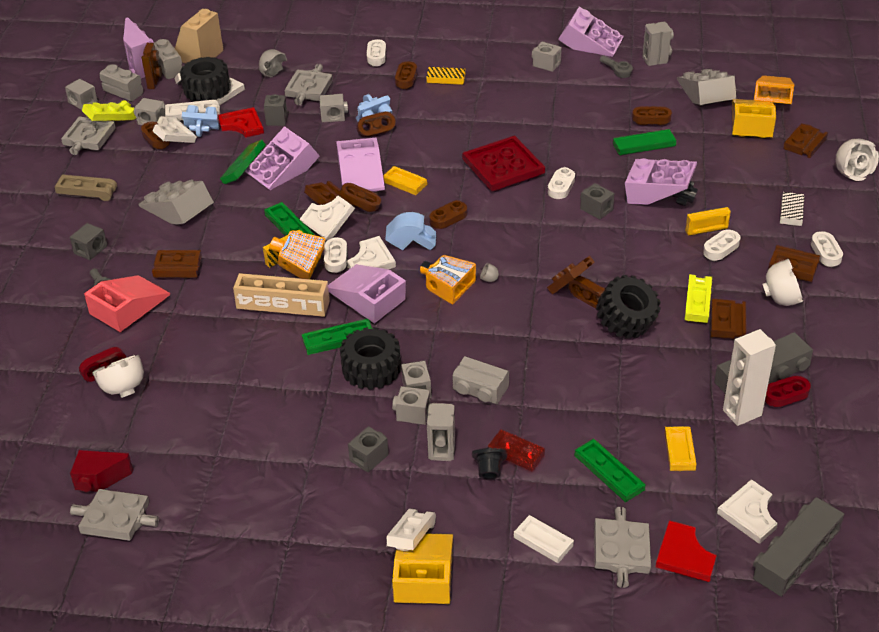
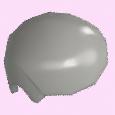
(271, 62)

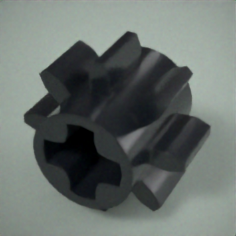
(686, 195)

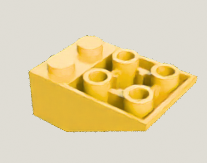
(753, 118)
(425, 572)

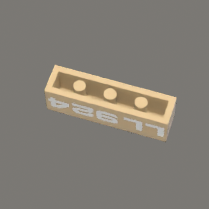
(281, 294)

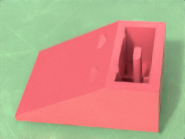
(123, 300)

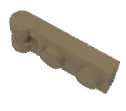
(86, 186)

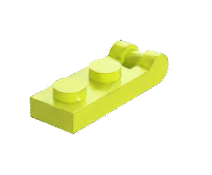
(109, 111)
(698, 299)

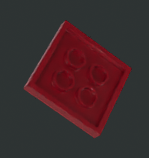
(503, 163)

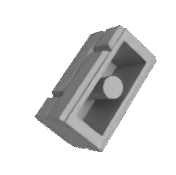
(657, 43)
(168, 58)
(121, 82)
(480, 380)
(441, 431)

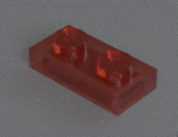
(518, 450)

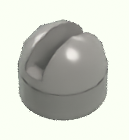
(489, 273)

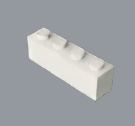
(748, 377)

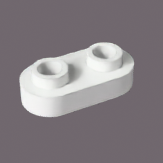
(376, 52)
(561, 183)
(721, 245)
(828, 249)
(335, 255)

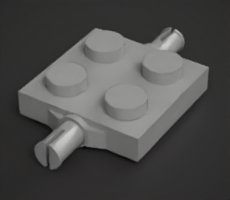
(308, 84)
(87, 134)
(114, 514)
(621, 546)

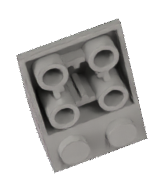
(708, 86)
(177, 201)

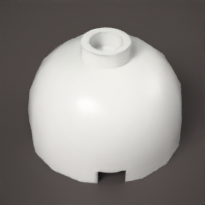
(857, 159)
(782, 284)
(120, 376)

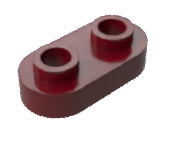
(99, 360)
(787, 391)

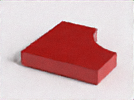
(242, 121)
(684, 554)

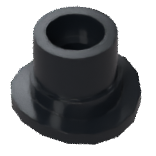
(489, 461)

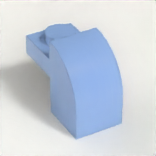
(410, 227)

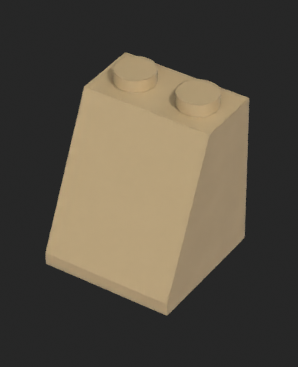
(200, 37)

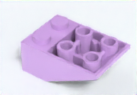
(590, 34)
(135, 43)
(282, 159)
(360, 163)
(657, 179)
(369, 290)

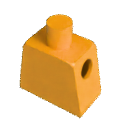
(774, 89)

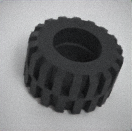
(205, 79)
(621, 318)
(370, 358)

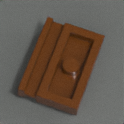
(150, 65)
(805, 140)
(322, 192)
(177, 263)
(803, 263)
(569, 274)
(728, 318)

